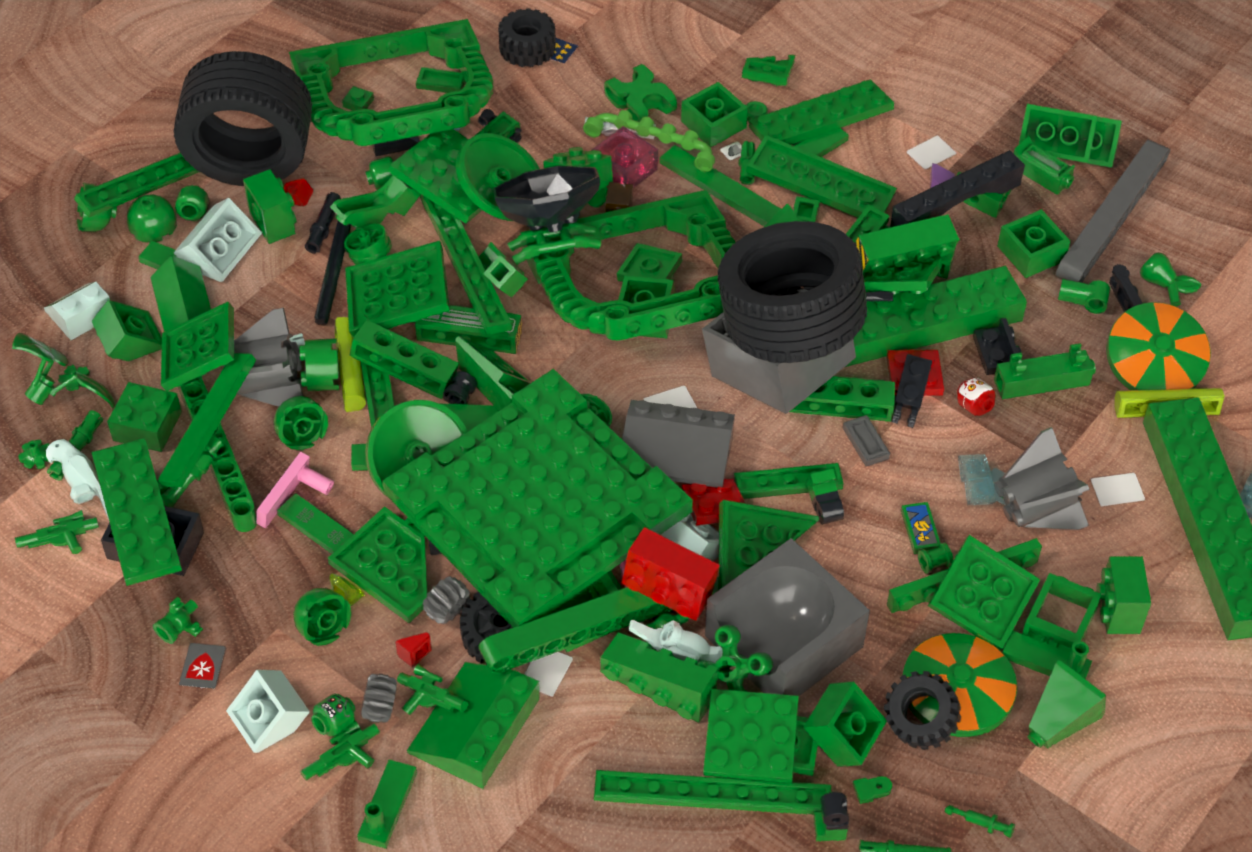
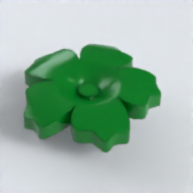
(69, 372)

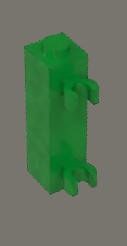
(1044, 373)

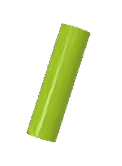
(349, 368)
(1135, 402)

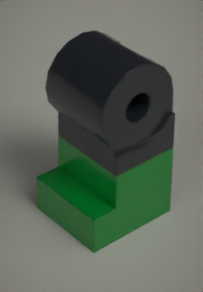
(825, 496)
(833, 820)

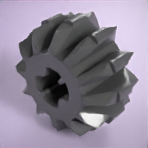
(446, 600)
(379, 698)

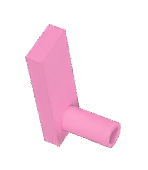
(296, 473)

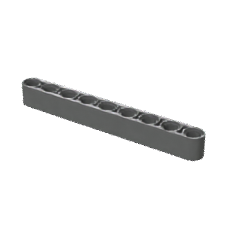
(1113, 212)

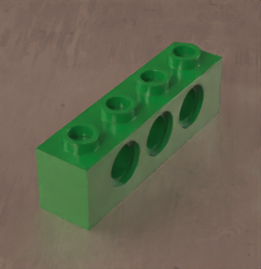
(403, 359)
(851, 399)

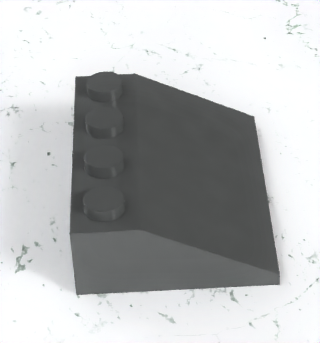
(681, 441)

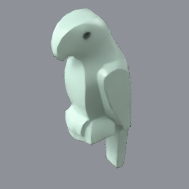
(77, 471)
(677, 640)

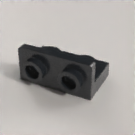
(995, 345)

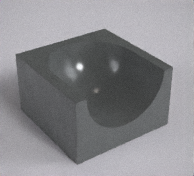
(770, 382)
(794, 615)

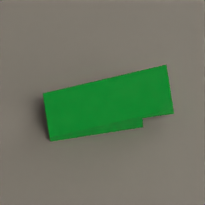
(1072, 134)
(179, 292)
(493, 375)

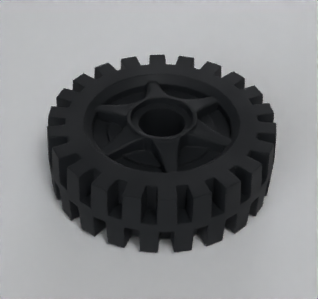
(478, 622)

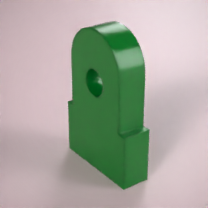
(867, 789)

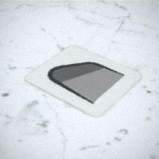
(732, 151)

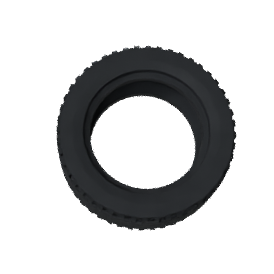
(249, 85)
(798, 324)

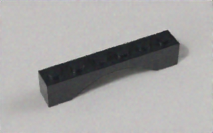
(992, 176)

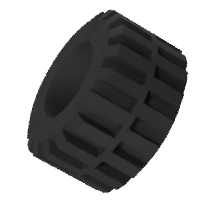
(527, 37)
(912, 688)

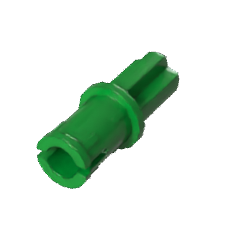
(747, 152)

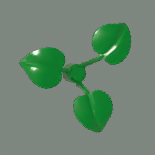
(42, 384)

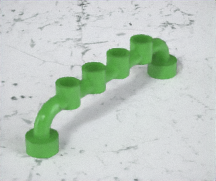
(704, 159)

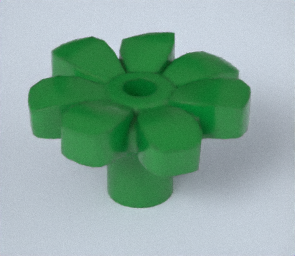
(34, 453)

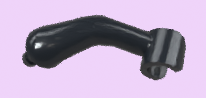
(488, 115)

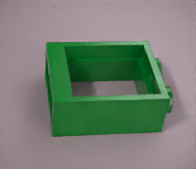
(1071, 592)

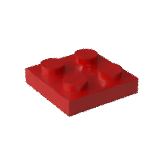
(896, 361)
(707, 499)

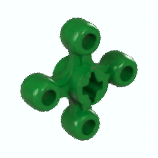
(758, 664)

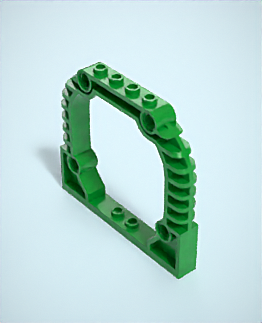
(365, 127)
(619, 320)

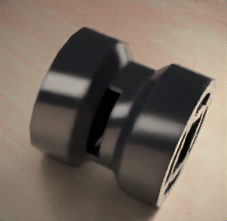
(460, 388)

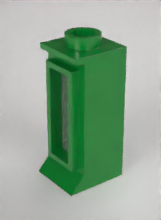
(1044, 167)

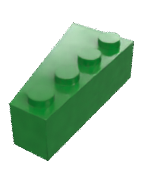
(660, 676)

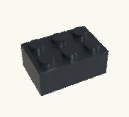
(186, 533)

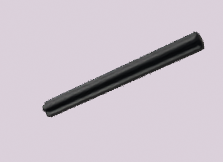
(331, 274)

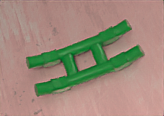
(543, 247)

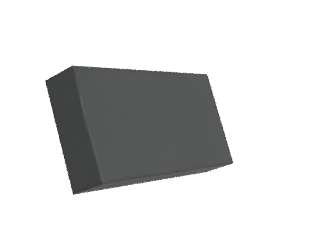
(866, 440)

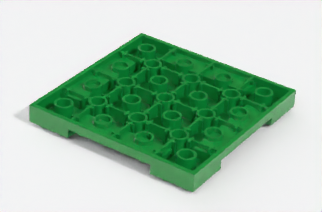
(536, 500)

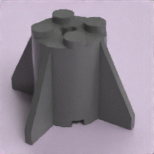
(277, 360)
(1042, 489)

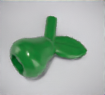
(1160, 272)

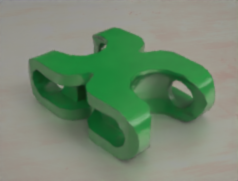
(640, 94)

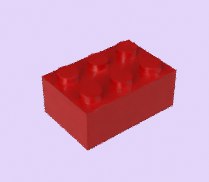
(670, 574)

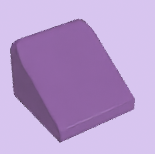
(939, 175)

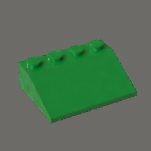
(476, 740)

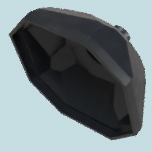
(547, 196)

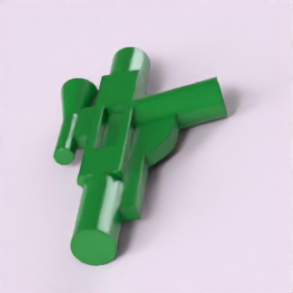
(60, 534)
(428, 694)
(345, 752)

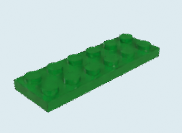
(823, 113)
(818, 178)
(136, 512)

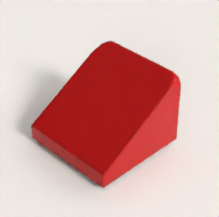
(299, 191)
(414, 648)

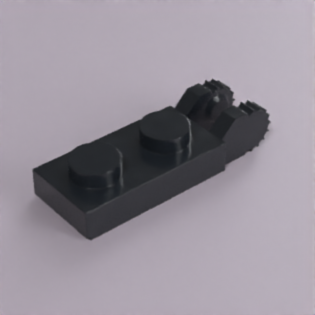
(1123, 289)
(911, 387)

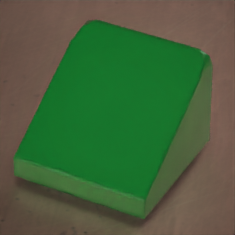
(806, 209)

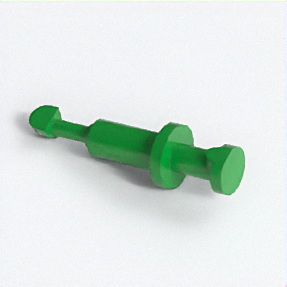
(983, 820)

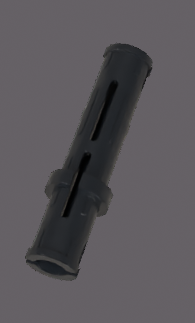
(320, 229)

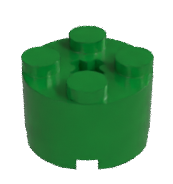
(320, 364)

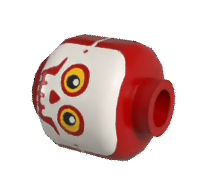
(976, 396)

